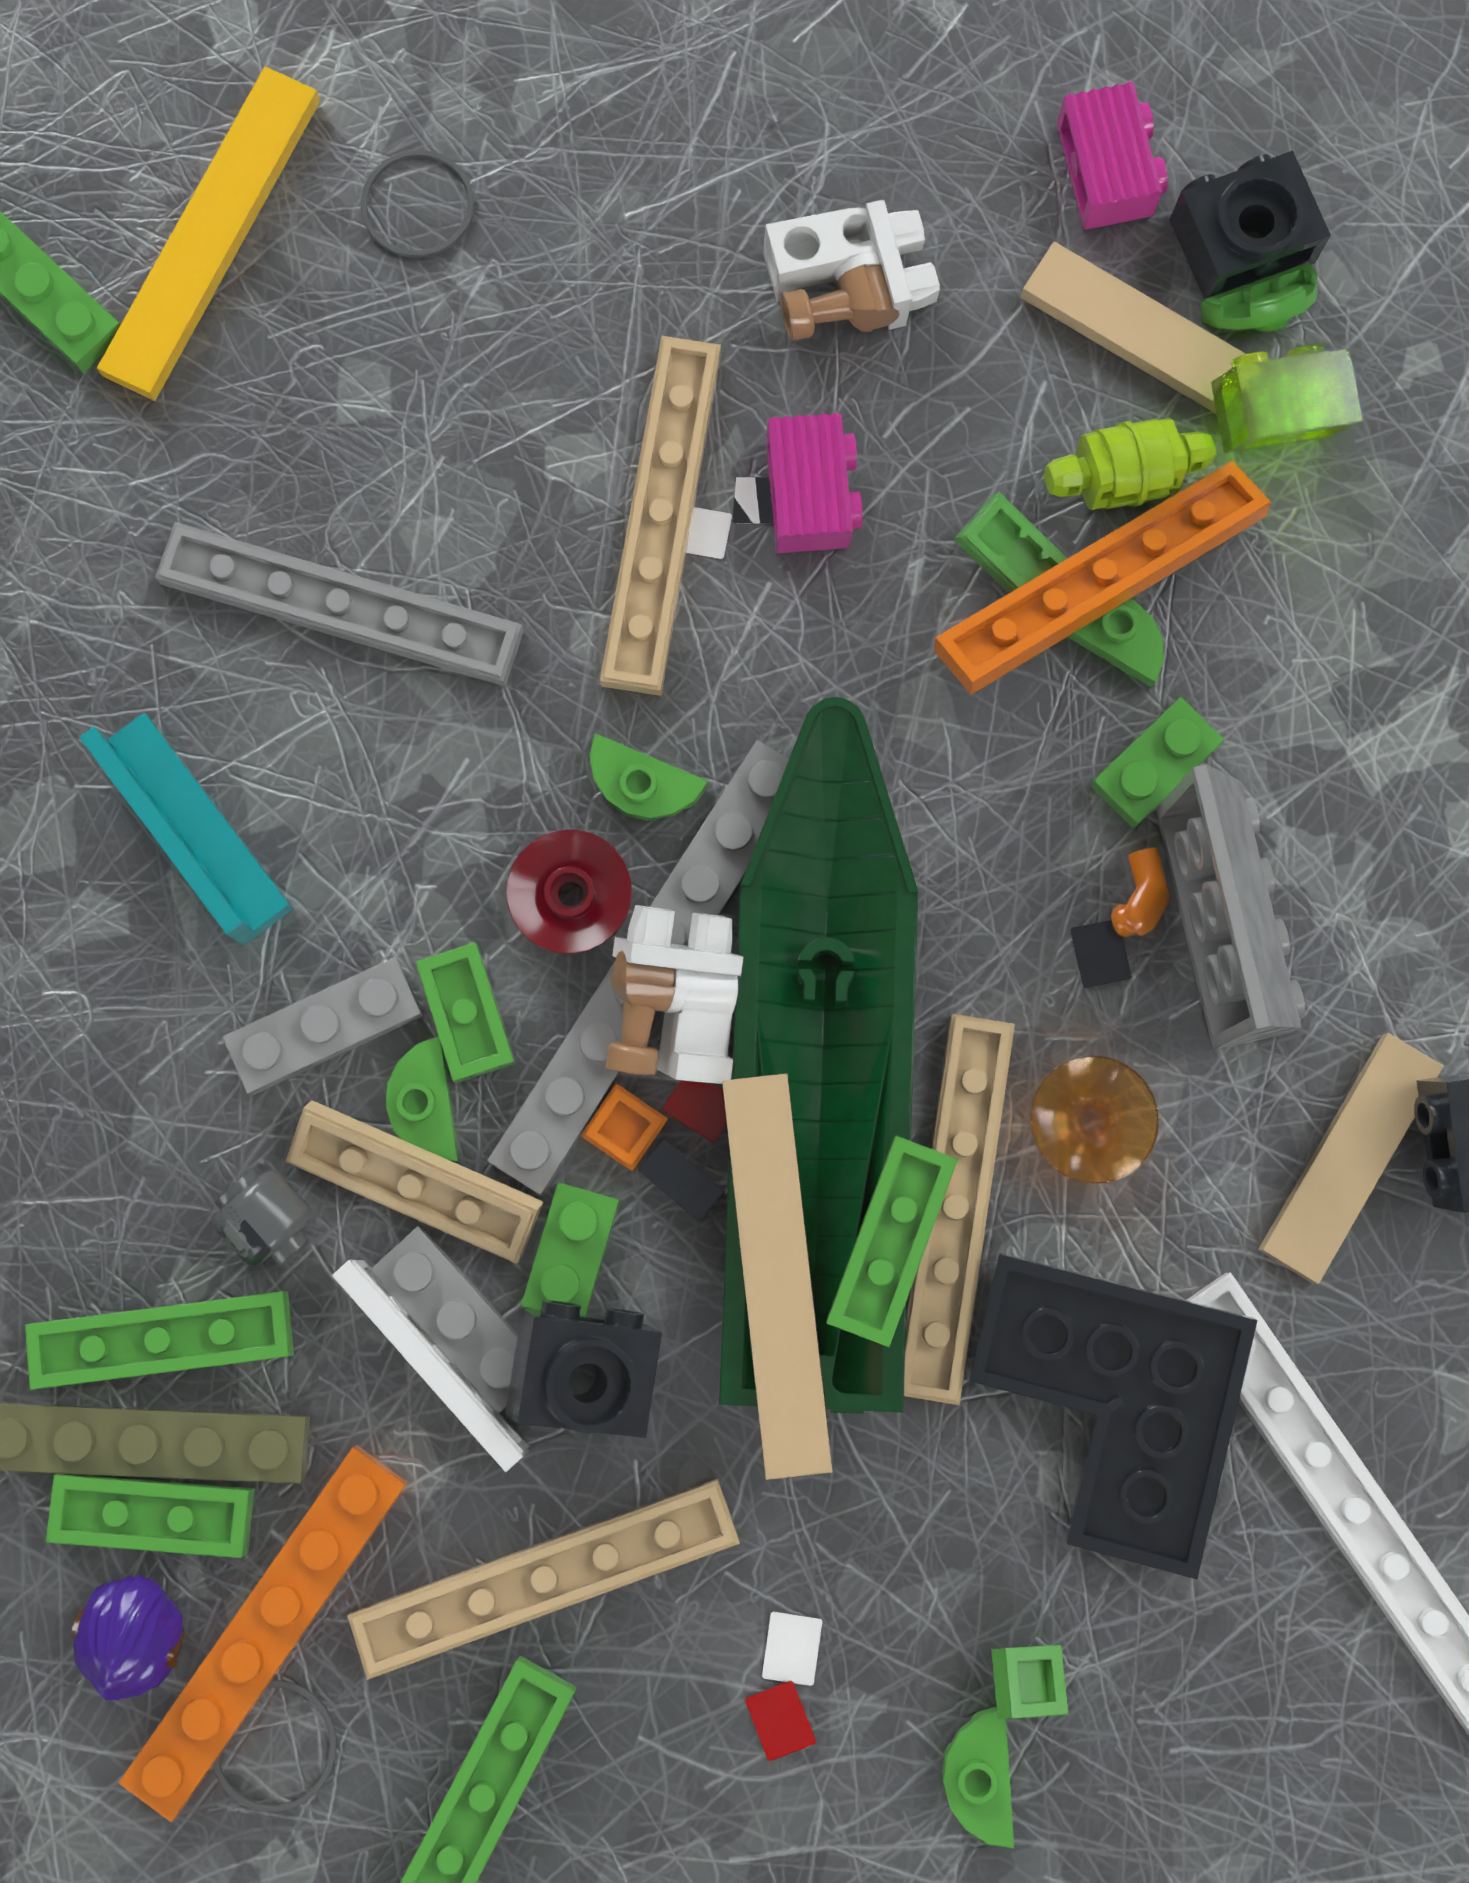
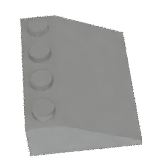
(1228, 909)

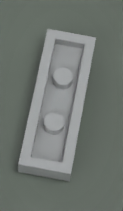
(323, 1026)
(451, 1314)

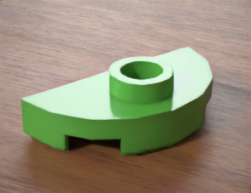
(1263, 303)
(1126, 640)
(641, 784)
(421, 1100)
(979, 1778)

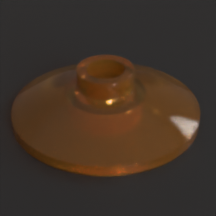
(1126, 1114)

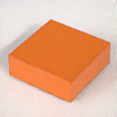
(624, 1127)

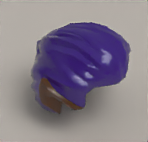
(127, 1637)

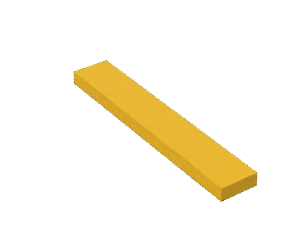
(209, 234)

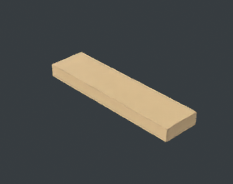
(1129, 324)
(1349, 1160)
(413, 1181)

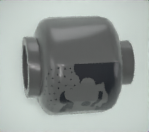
(262, 1217)

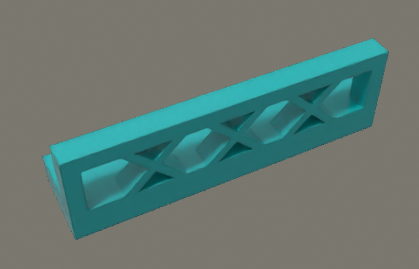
(189, 828)

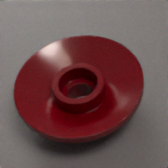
(561, 861)

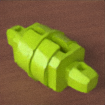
(1129, 464)

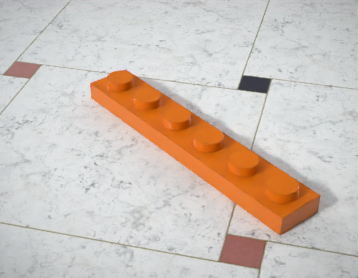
(1101, 577)
(263, 1633)

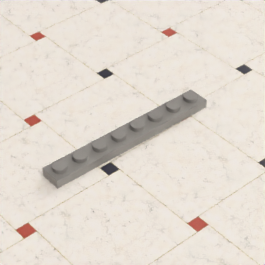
(700, 883)

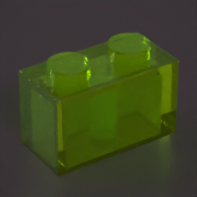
(1286, 398)

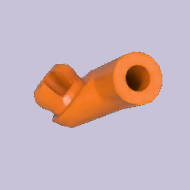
(1149, 898)

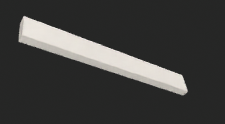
(1351, 1505)

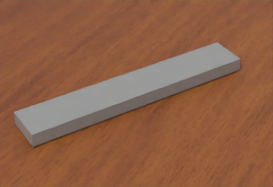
(340, 604)

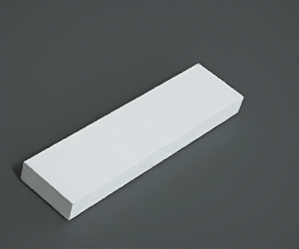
(431, 1364)

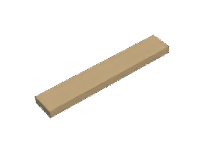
(660, 516)
(947, 1276)
(777, 1277)
(542, 1578)

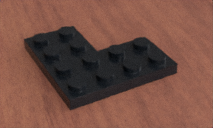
(1161, 1394)

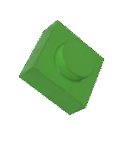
(1029, 1682)

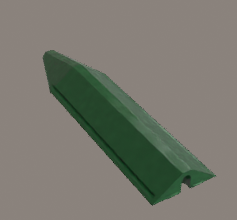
(834, 1008)

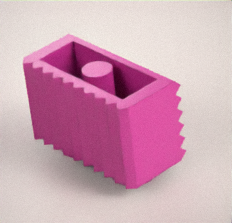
(1110, 155)
(810, 483)

